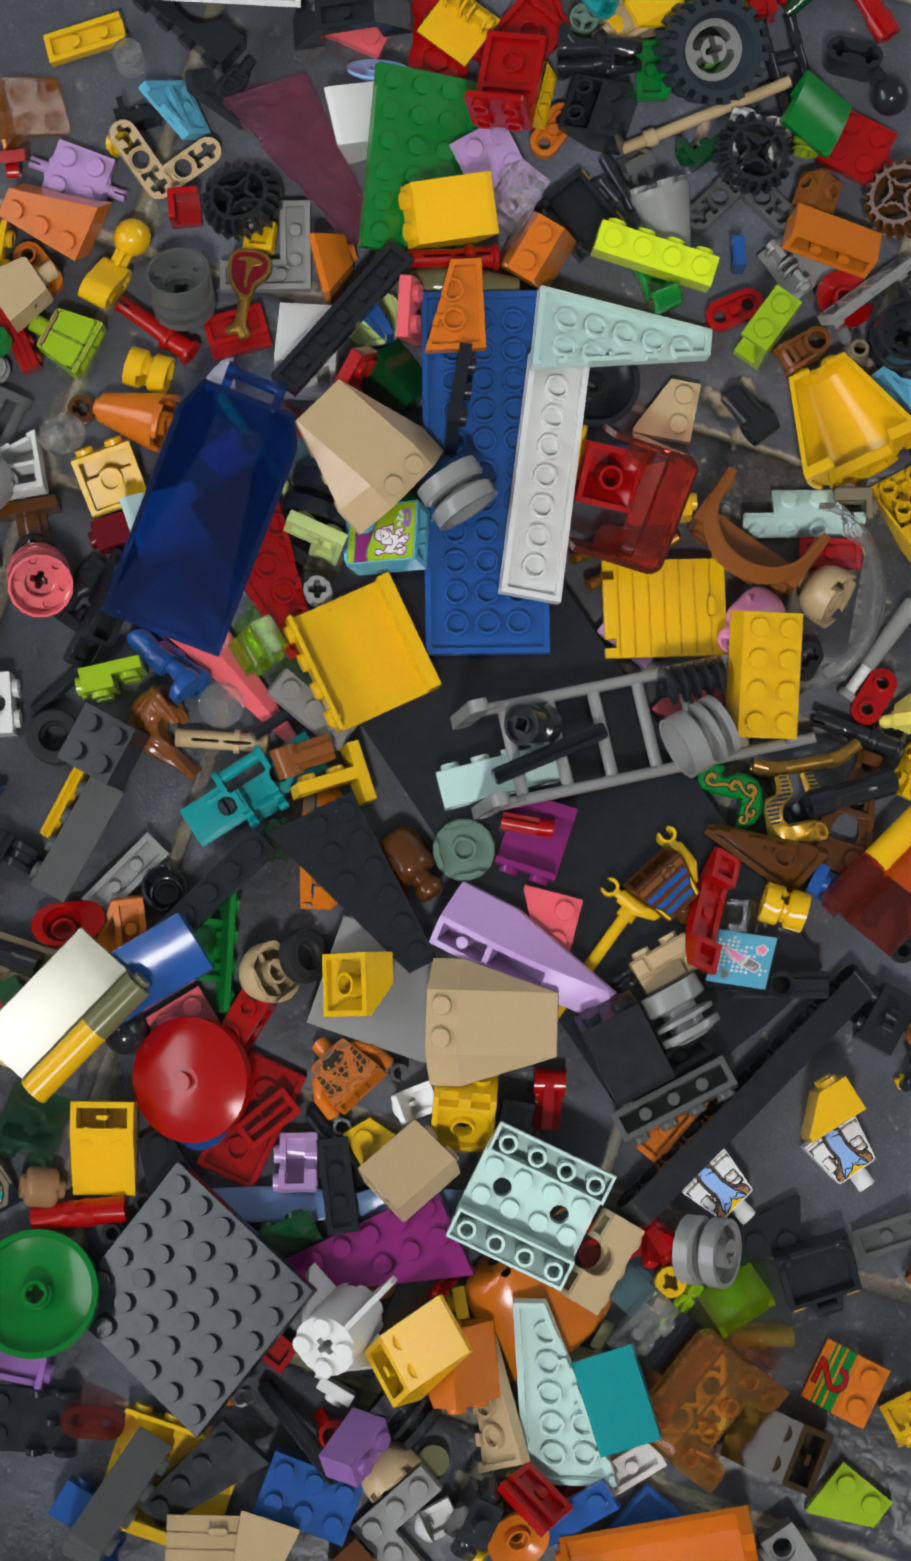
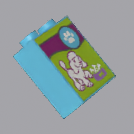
(392, 543)

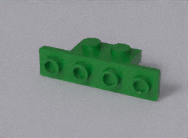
(218, 940)

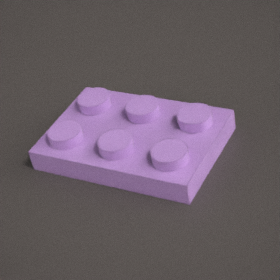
(485, 151)

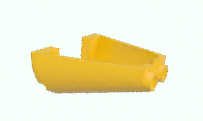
(845, 423)

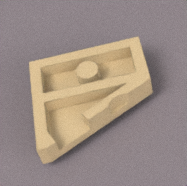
(671, 413)

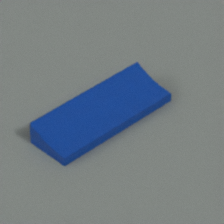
(166, 957)

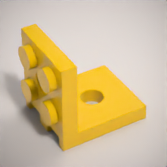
(466, 1104)

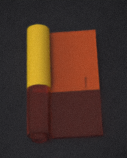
(877, 889)

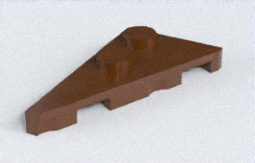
(772, 857)

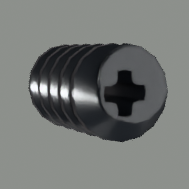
(692, 679)

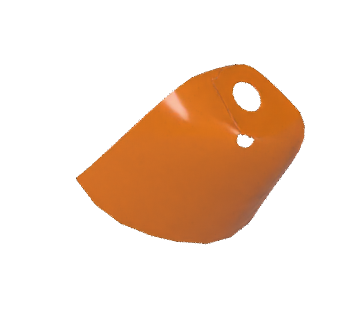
(492, 1298)

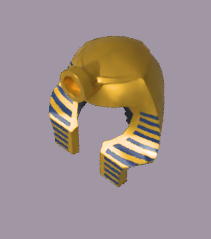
(790, 822)

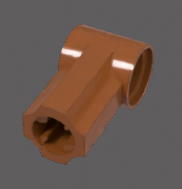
(295, 758)

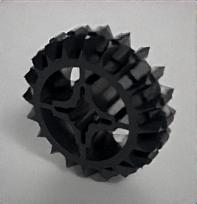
(773, 137)
(245, 211)

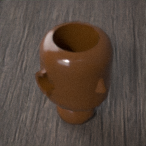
(411, 862)

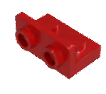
(248, 1018)

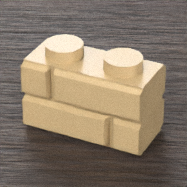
(661, 965)

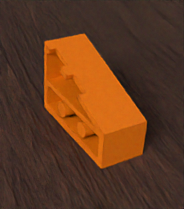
(56, 218)

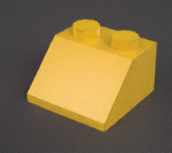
(829, 1106)

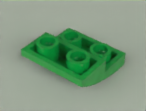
(816, 114)

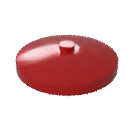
(192, 1079)

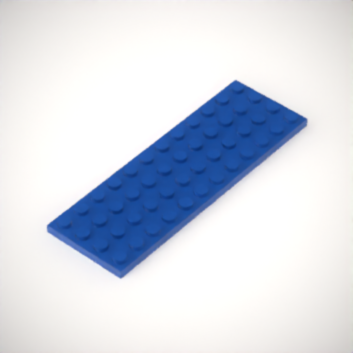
(465, 562)

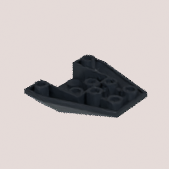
(336, 16)

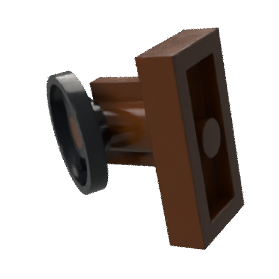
(31, 519)

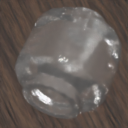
(62, 433)

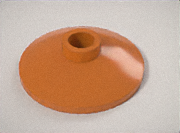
(521, 1547)

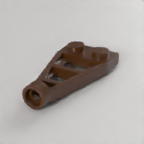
(841, 853)

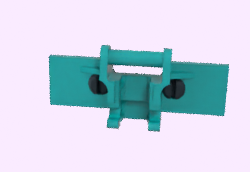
(255, 800)

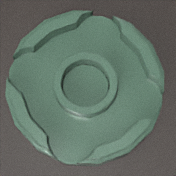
(463, 850)

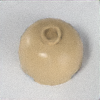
(824, 593)
(263, 976)
(389, 1470)

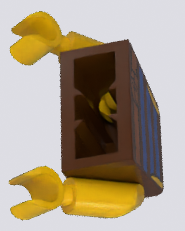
(662, 885)

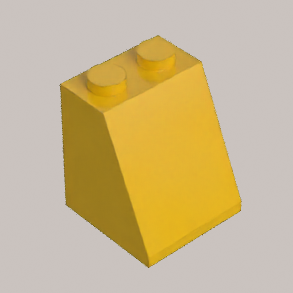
(448, 210)

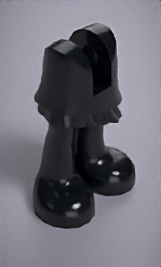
(608, 47)

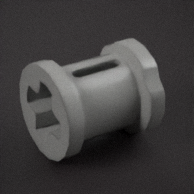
(310, 586)

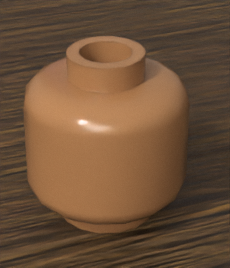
(41, 1187)

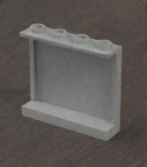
(401, 1015)

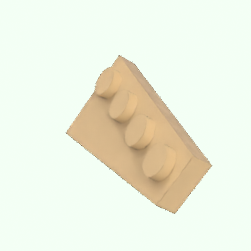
(500, 1428)

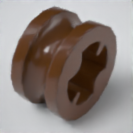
(87, 402)

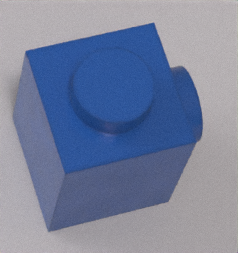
(72, 1499)

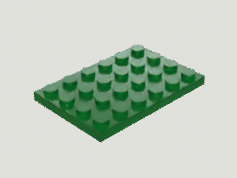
(408, 141)

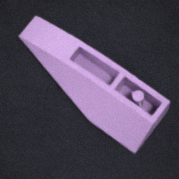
(507, 940)

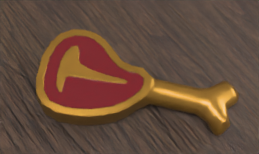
(246, 273)

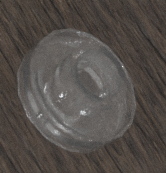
(221, 704)

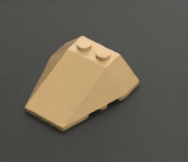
(365, 452)
(485, 1023)

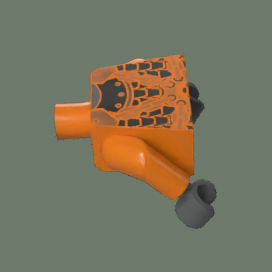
(347, 1075)

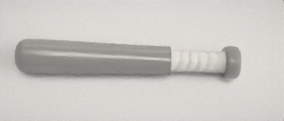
(879, 649)

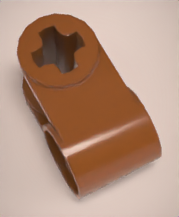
(797, 352)

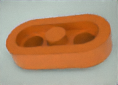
(550, 134)
(38, 259)

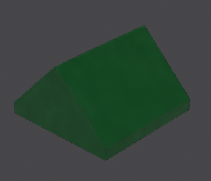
(395, 379)

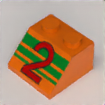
(845, 1383)

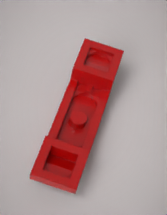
(706, 910)

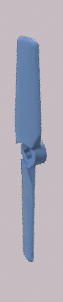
(264, 1205)

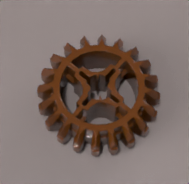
(882, 206)

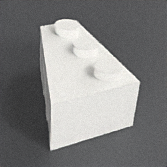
(27, 466)

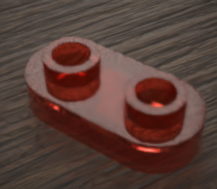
(91, 1422)

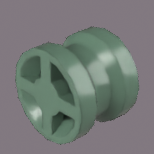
(584, 16)

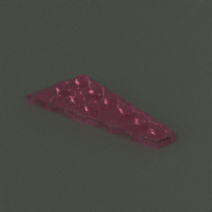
(301, 142)

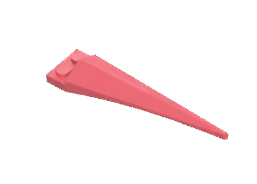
(227, 670)

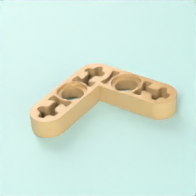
(166, 170)

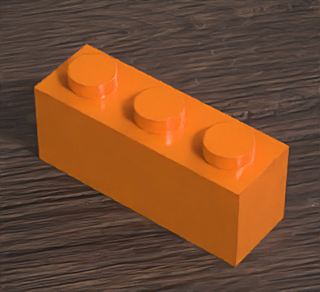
(832, 240)

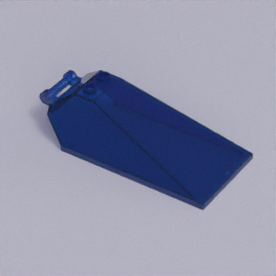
(205, 512)

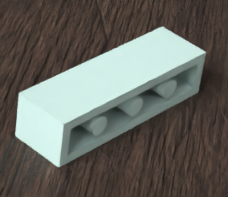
(474, 781)

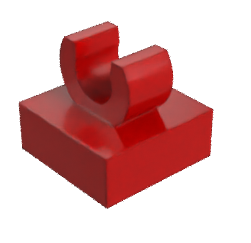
(12, 159)

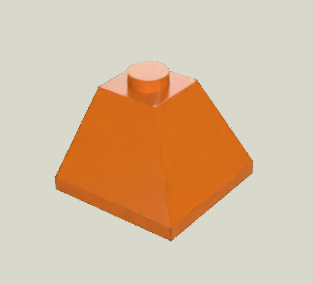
(332, 262)

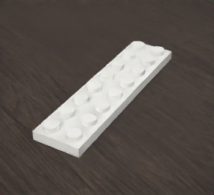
(543, 484)

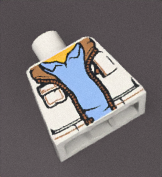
(844, 1154)
(722, 1189)

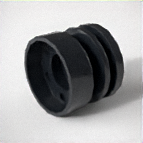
(891, 324)
(414, 1417)

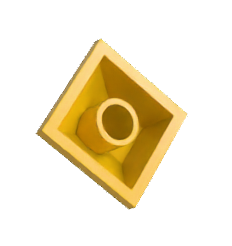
(355, 982)

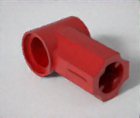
(548, 1090)

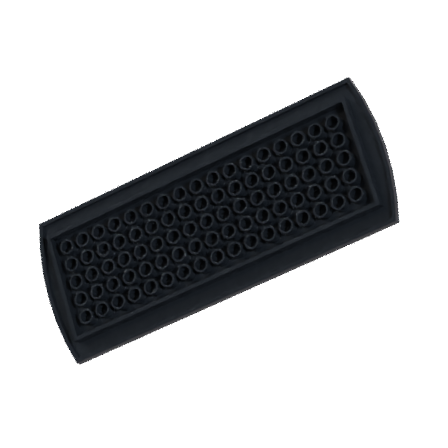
(612, 826)

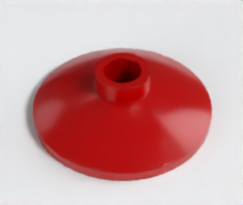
(834, 287)

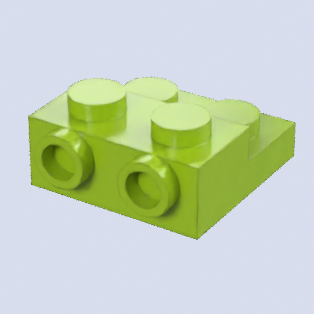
(102, 680)

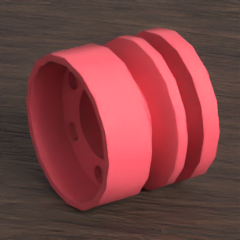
(44, 596)

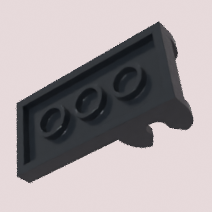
(33, 1420)

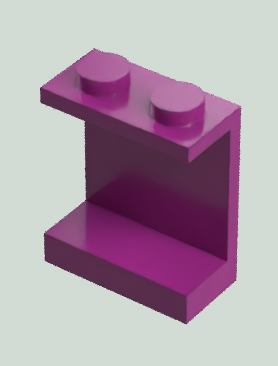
(535, 854)

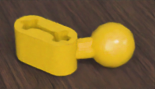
(111, 276)

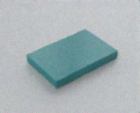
(617, 1400)

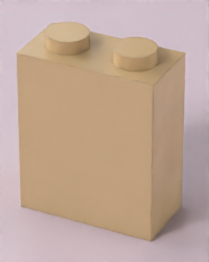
(410, 1169)

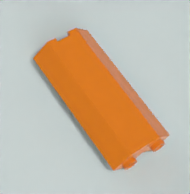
(694, 1537)

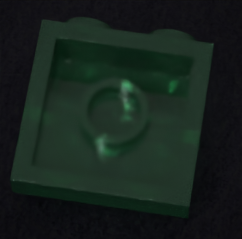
(33, 1126)

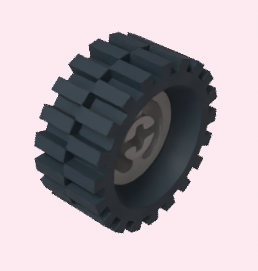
(737, 49)

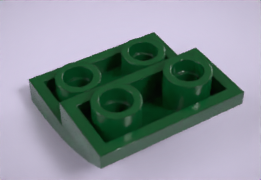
(293, 1233)

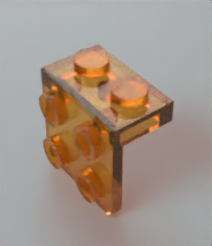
(30, 110)

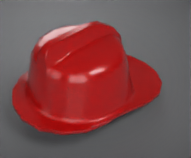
(59, 921)

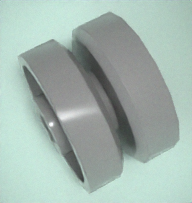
(457, 492)
(707, 1251)

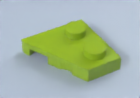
(848, 1498)

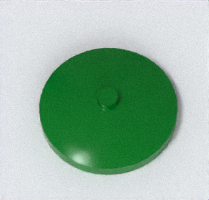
(45, 1294)

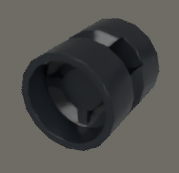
(533, 724)

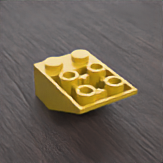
(895, 507)
(104, 1147)
(418, 1352)

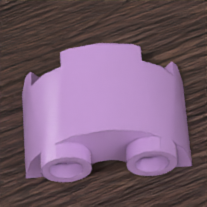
(297, 1163)

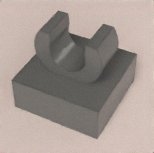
(635, 162)

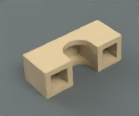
(618, 1242)

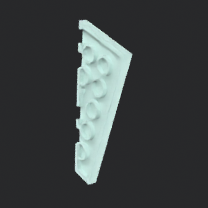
(596, 333)
(551, 1402)

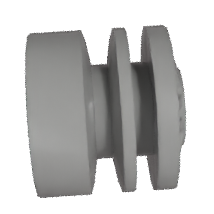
(700, 736)
(679, 1011)

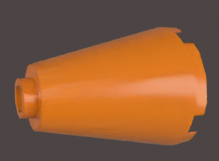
(137, 416)

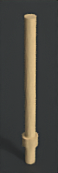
(652, 137)

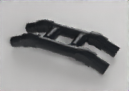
(796, 54)

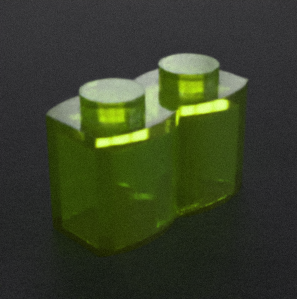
(258, 646)

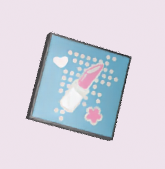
(744, 962)

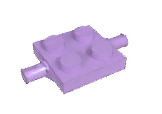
(79, 172)

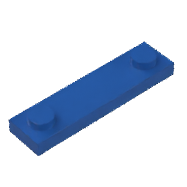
(589, 1507)

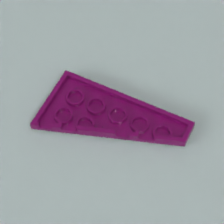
(388, 1248)

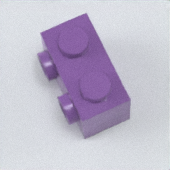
(355, 1447)

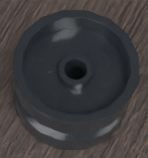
(312, 497)

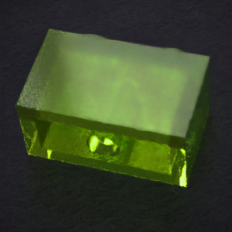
(739, 1303)

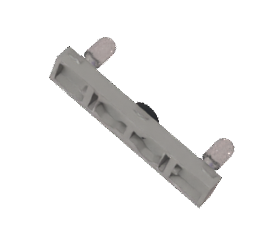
(866, 294)

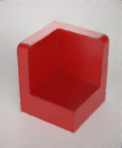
(184, 207)

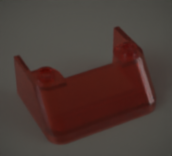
(653, 511)

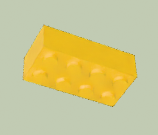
(764, 673)

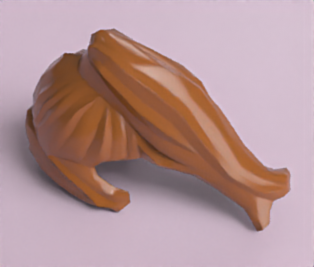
(151, 714)

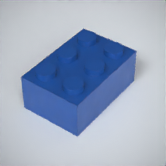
(303, 1500)

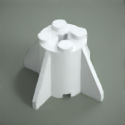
(338, 1325)

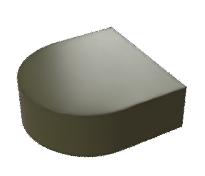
(601, 1334)

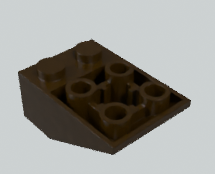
(778, 1447)

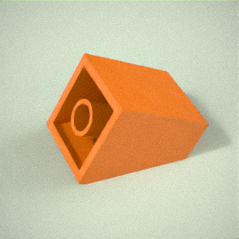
(537, 251)
(476, 1377)

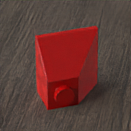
(605, 477)

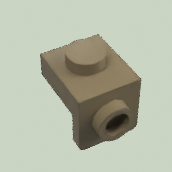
(850, 495)

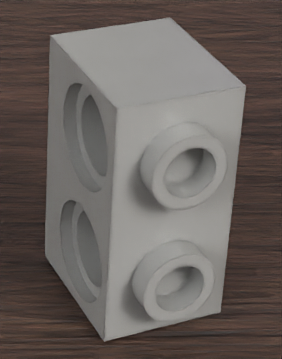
(796, 1550)

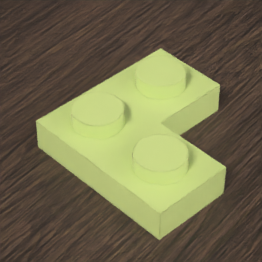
(326, 540)

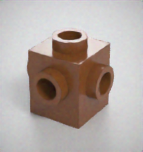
(818, 190)

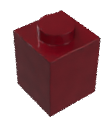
(109, 533)

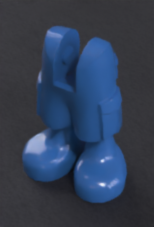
(166, 657)

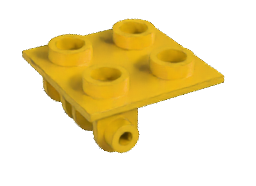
(458, 27)

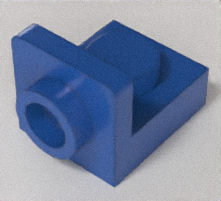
(820, 881)

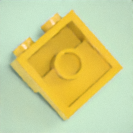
(107, 475)

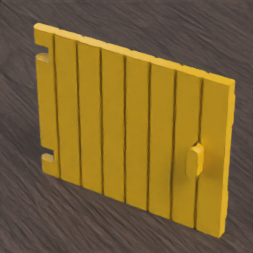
(664, 610)

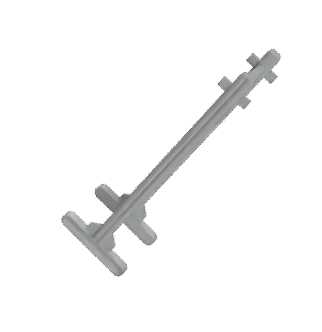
(501, 801)

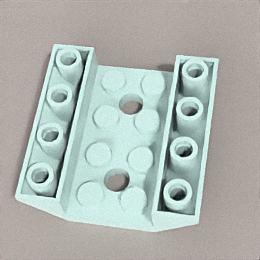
(518, 1223)

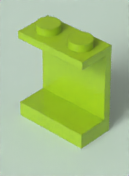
(767, 327)

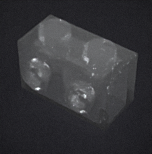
(517, 194)
(646, 1324)

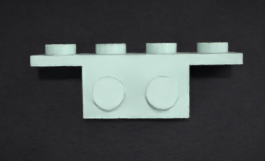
(796, 516)

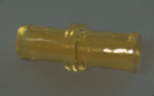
(763, 1337)

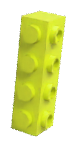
(654, 255)

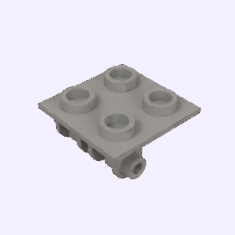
(791, 270)

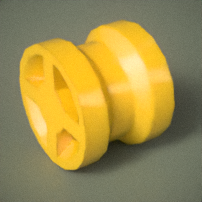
(666, 1277)

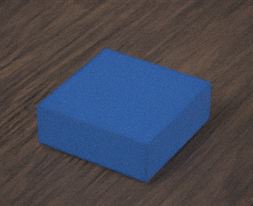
(737, 254)

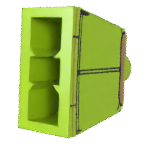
(69, 339)

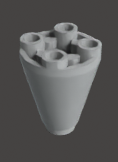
(665, 207)

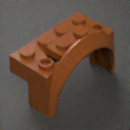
(742, 553)

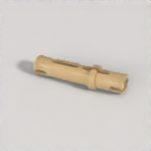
(186, 737)

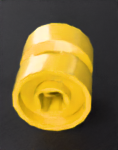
(148, 370)
(784, 907)

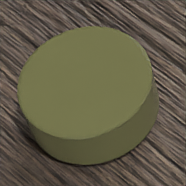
(434, 1458)

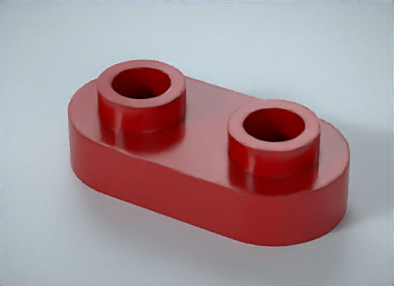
(732, 309)
(873, 696)

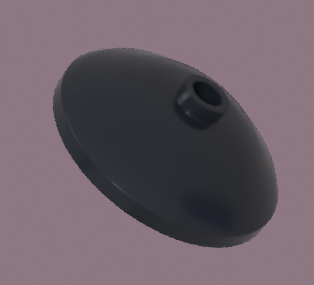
(614, 396)

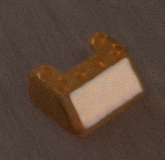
(702, 1398)

